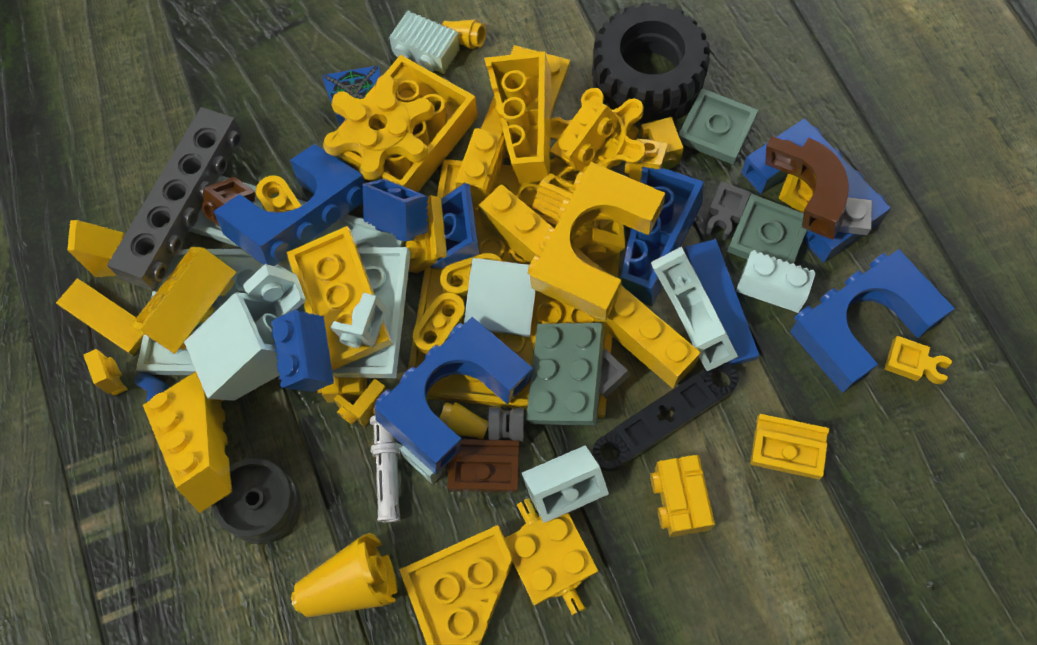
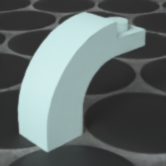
(694, 309)

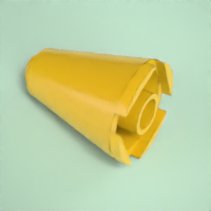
(348, 581)

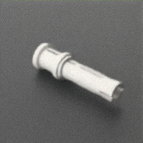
(386, 452)

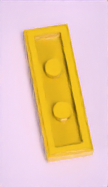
(101, 315)

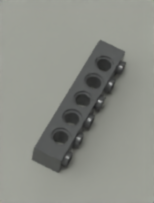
(202, 149)

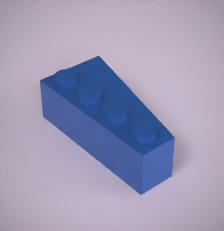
(679, 210)

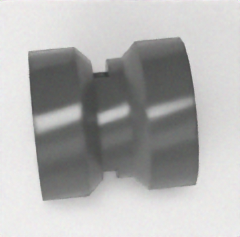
(498, 424)

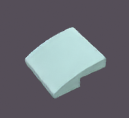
(500, 296)

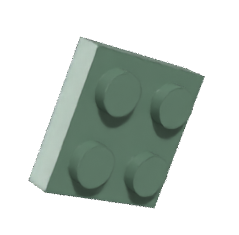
(717, 126)
(768, 230)

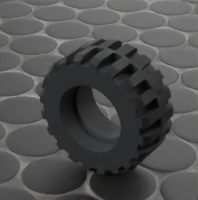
(653, 31)

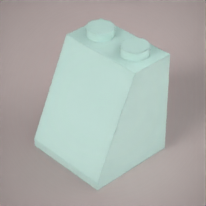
(235, 348)

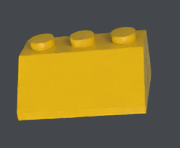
(185, 299)

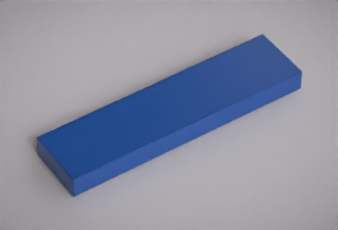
(716, 281)

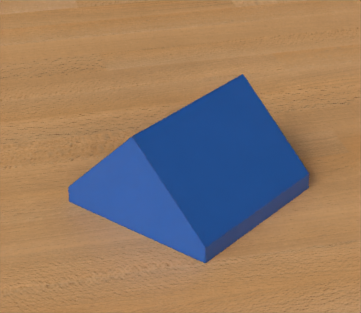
(458, 227)

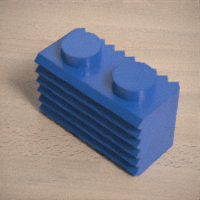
(395, 209)
(302, 351)

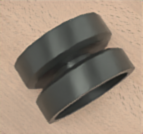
(273, 514)

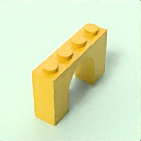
(597, 196)

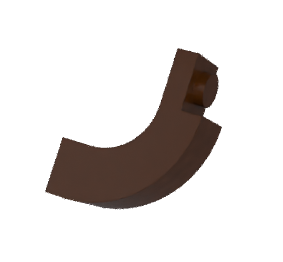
(823, 175)

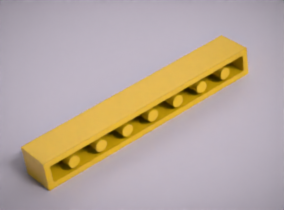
(629, 320)

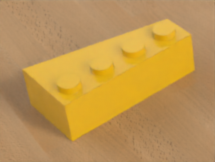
(524, 107)
(192, 441)

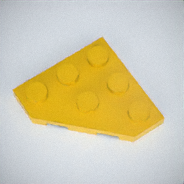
(459, 588)

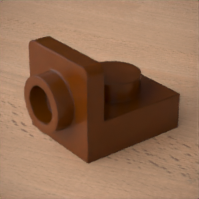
(222, 192)

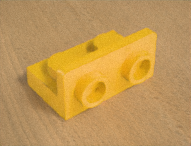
(585, 135)

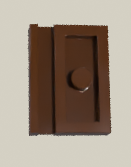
(485, 467)

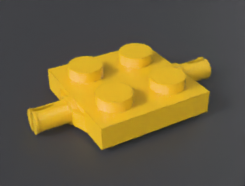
(550, 557)

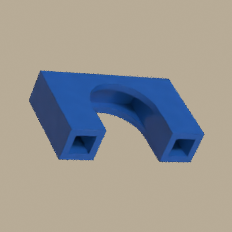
(765, 177)
(271, 234)
(890, 282)
(467, 351)

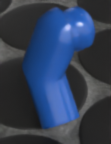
(150, 384)

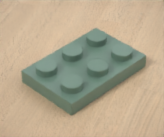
(566, 374)

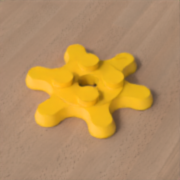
(378, 145)
(616, 147)

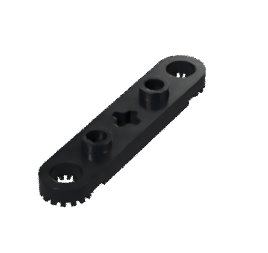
(644, 428)

